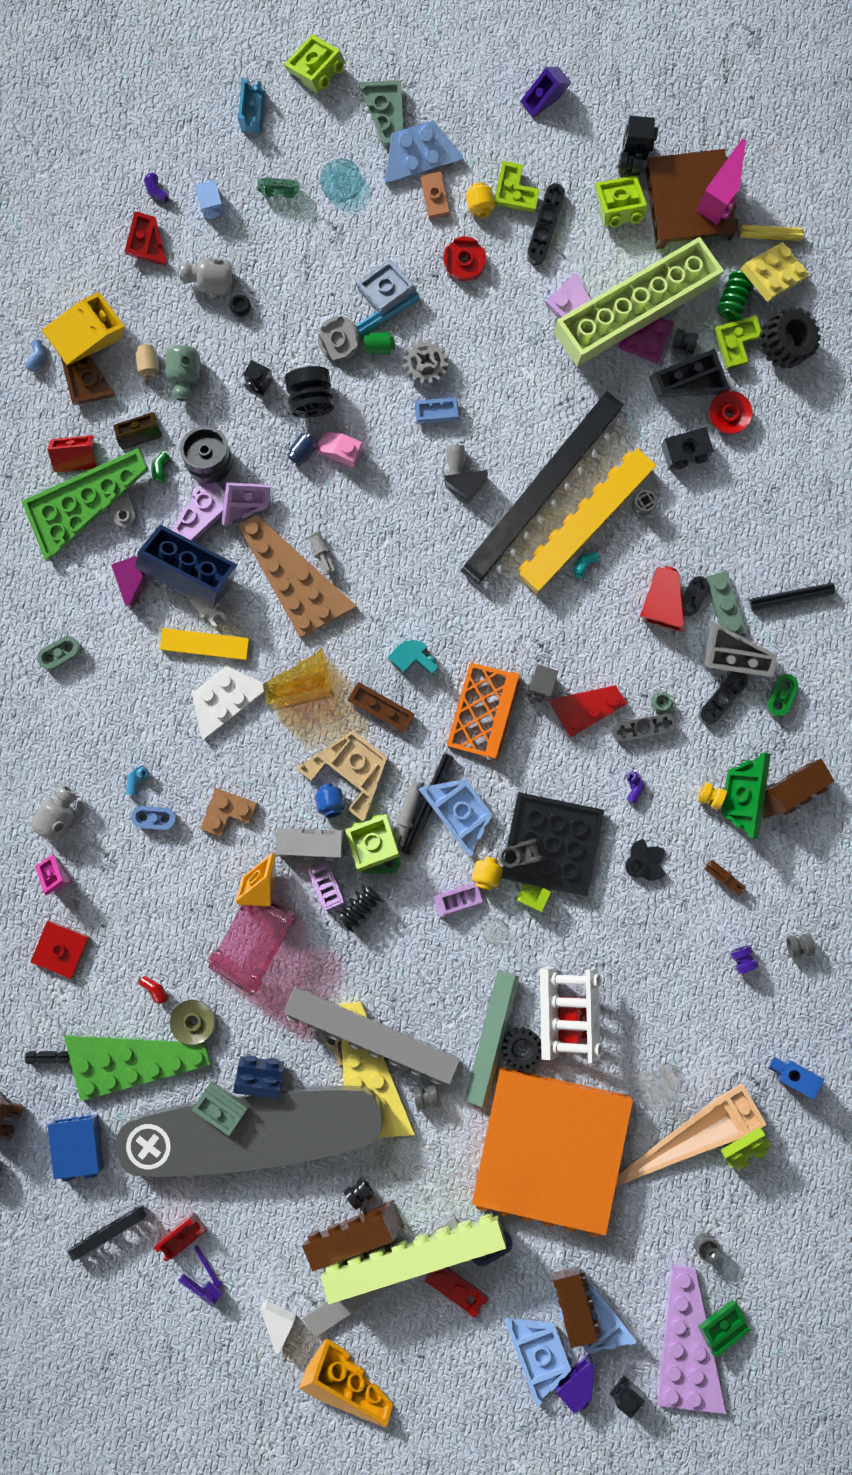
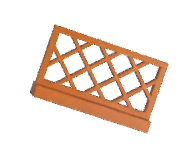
(502, 716)

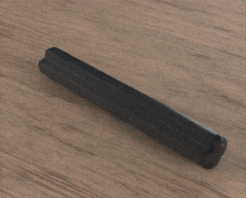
(792, 596)

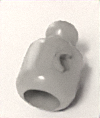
(211, 275)
(55, 814)

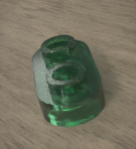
(278, 186)

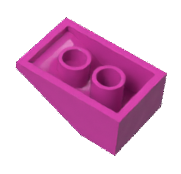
(721, 193)

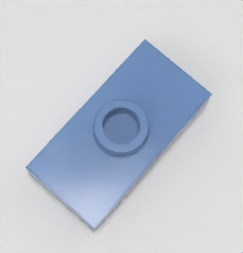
(436, 410)

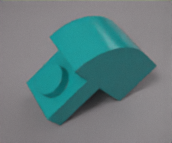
(410, 652)

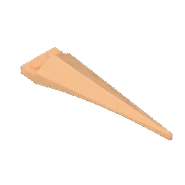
(715, 1125)

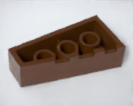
(353, 1236)

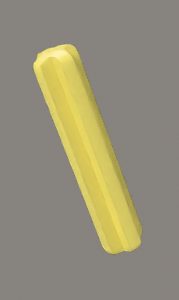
(771, 232)

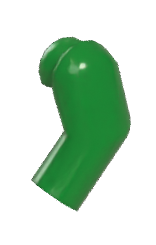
(157, 467)

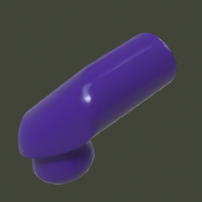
(152, 188)
(637, 786)

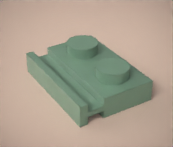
(220, 1108)

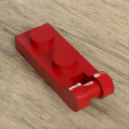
(457, 1290)

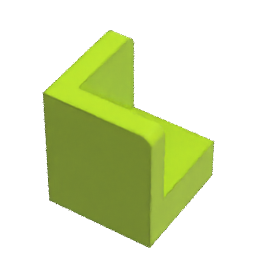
(533, 896)

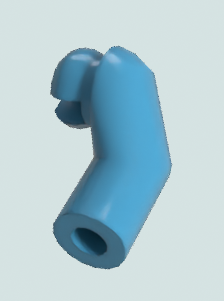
(134, 778)

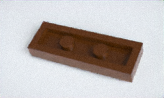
(381, 707)

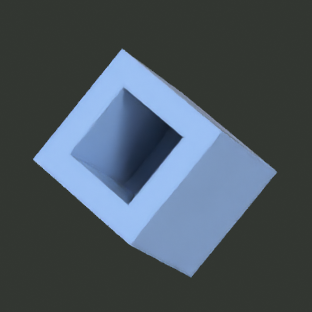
(209, 199)

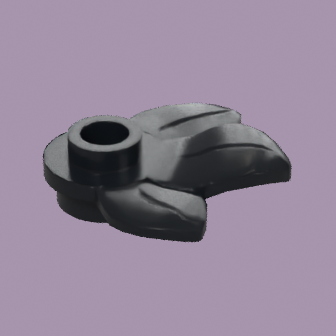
(648, 861)

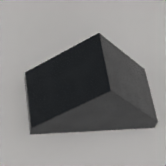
(466, 484)

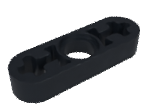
(728, 682)

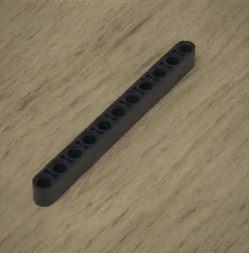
(542, 488)

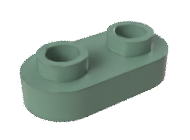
(59, 652)

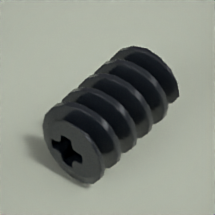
(359, 907)

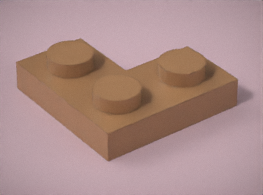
(224, 806)

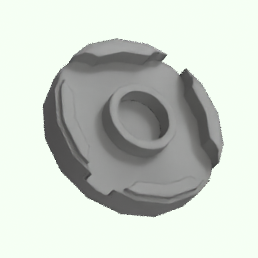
(339, 338)

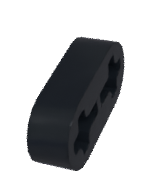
(698, 598)

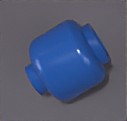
(329, 801)

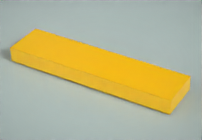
(204, 644)

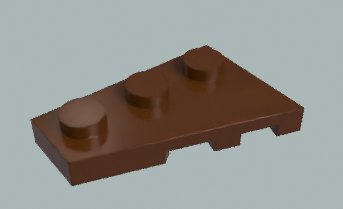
(86, 382)

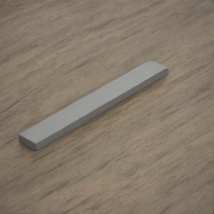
(328, 1315)

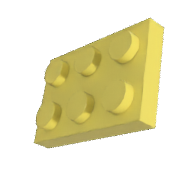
(774, 271)

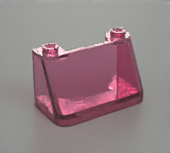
(252, 944)

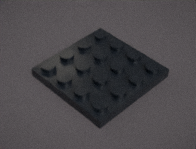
(566, 840)

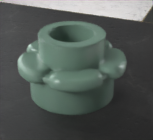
(665, 697)

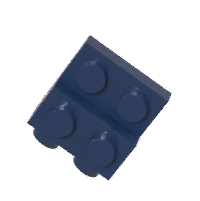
(259, 1076)

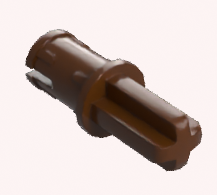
(724, 878)

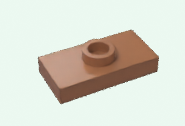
(434, 195)

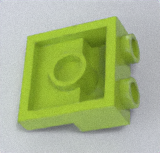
(315, 63)
(621, 201)
(372, 842)
(744, 1149)

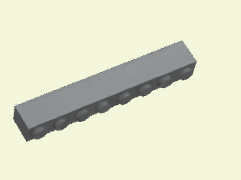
(372, 1035)

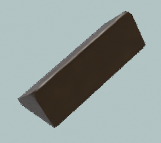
(137, 431)

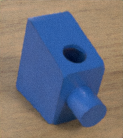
(804, 1080)

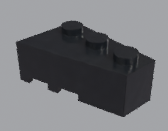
(691, 377)

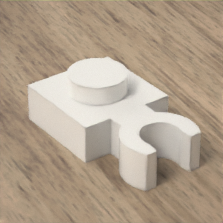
(204, 611)

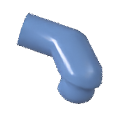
(38, 358)

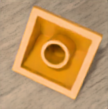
(258, 884)

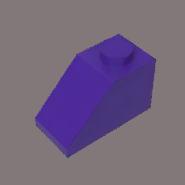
(545, 90)
(577, 1385)

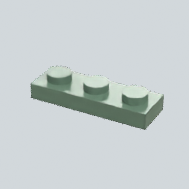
(725, 602)

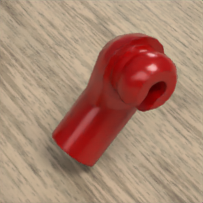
(155, 989)

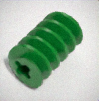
(735, 296)

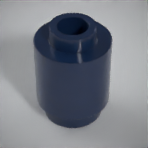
(302, 448)

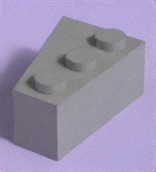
(735, 653)
(309, 843)

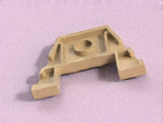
(355, 761)

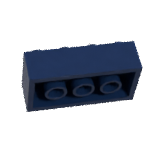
(186, 566)

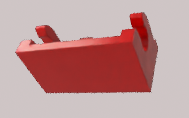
(180, 1237)

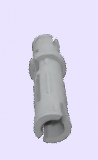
(404, 823)

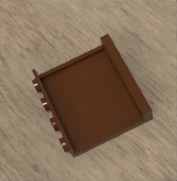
(675, 192)

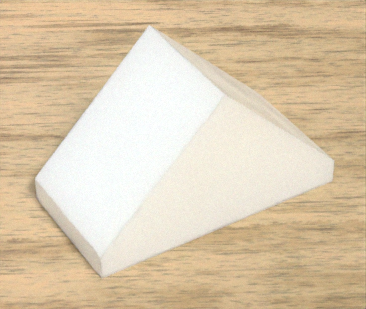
(278, 1323)

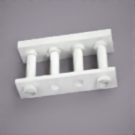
(552, 1024)

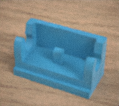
(251, 106)

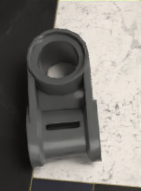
(522, 853)

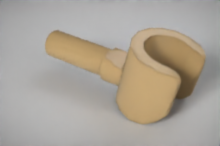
(335, 1049)

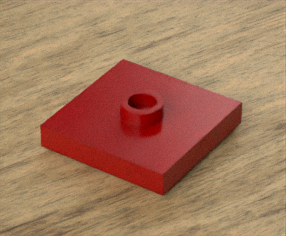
(59, 949)

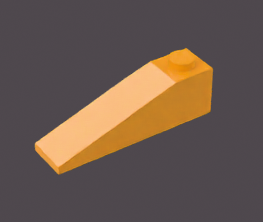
(340, 1383)

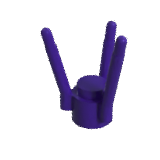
(209, 1291)

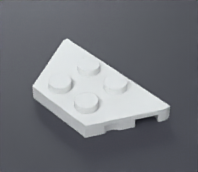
(224, 698)

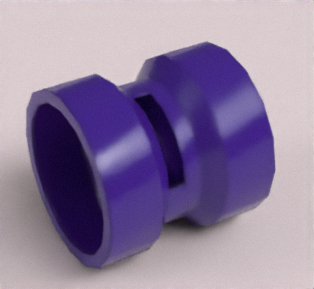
(744, 959)

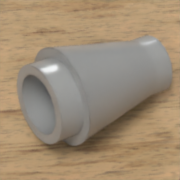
(456, 458)

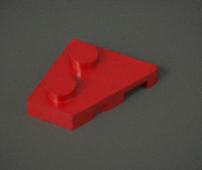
(144, 239)

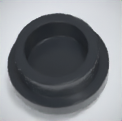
(240, 305)

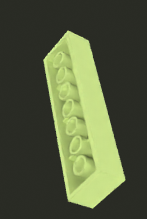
(638, 301)
(413, 1258)

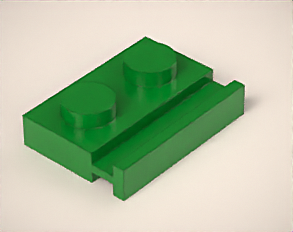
(724, 1328)

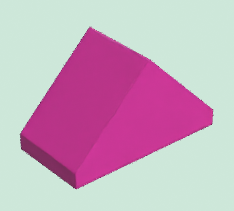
(52, 875)

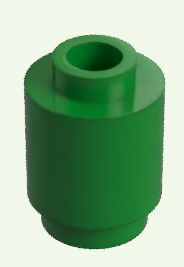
(379, 343)

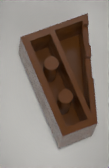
(796, 789)
(576, 1306)

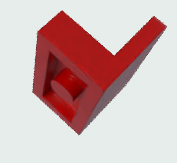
(72, 453)
(572, 1014)

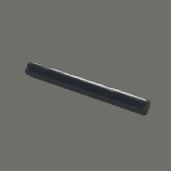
(426, 809)

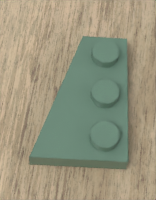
(384, 106)

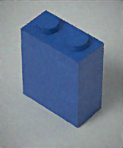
(75, 1147)

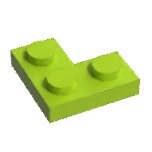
(510, 193)
(731, 339)

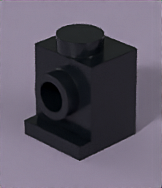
(257, 377)
(627, 1396)

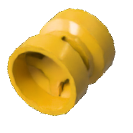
(711, 795)

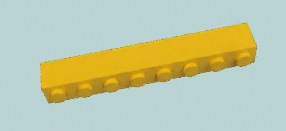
(586, 521)

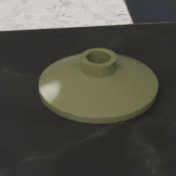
(181, 1025)

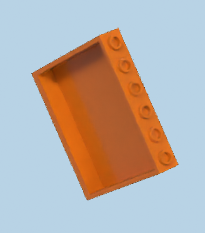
(552, 1151)

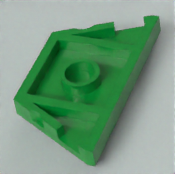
(746, 794)

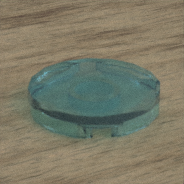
(340, 180)

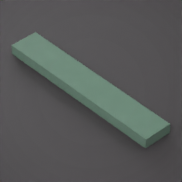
(492, 1038)

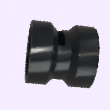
(625, 163)
(685, 341)
(359, 1193)

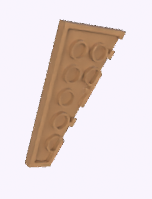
(301, 589)

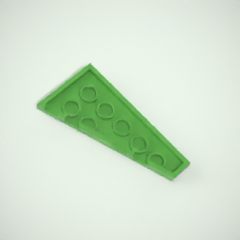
(71, 506)
(119, 1063)

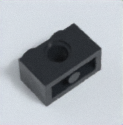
(640, 135)
(697, 440)

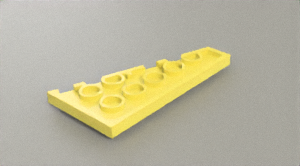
(373, 1073)

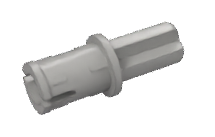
(321, 553)

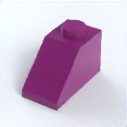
(129, 580)

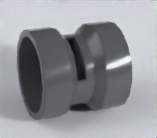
(642, 507)
(801, 945)
(426, 1097)
(710, 1251)

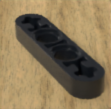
(545, 224)
(107, 1232)

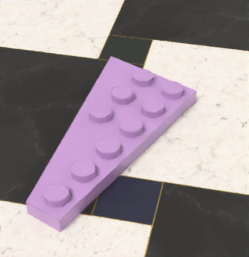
(687, 1366)

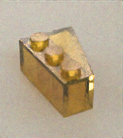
(300, 685)

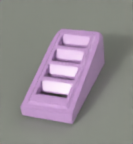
(440, 903)
(326, 905)

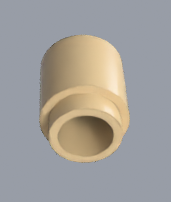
(147, 361)

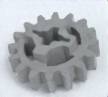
(419, 356)

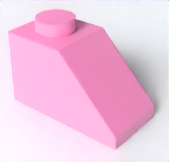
(340, 448)

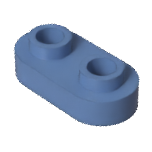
(154, 817)

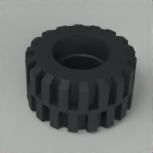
(803, 332)

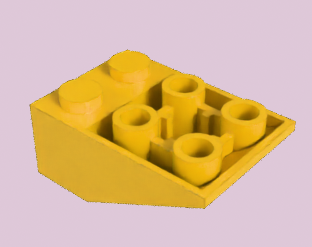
(84, 329)

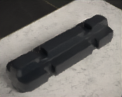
(47, 1057)

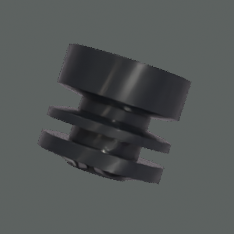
(309, 391)

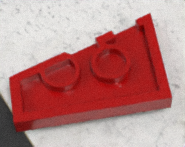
(586, 708)

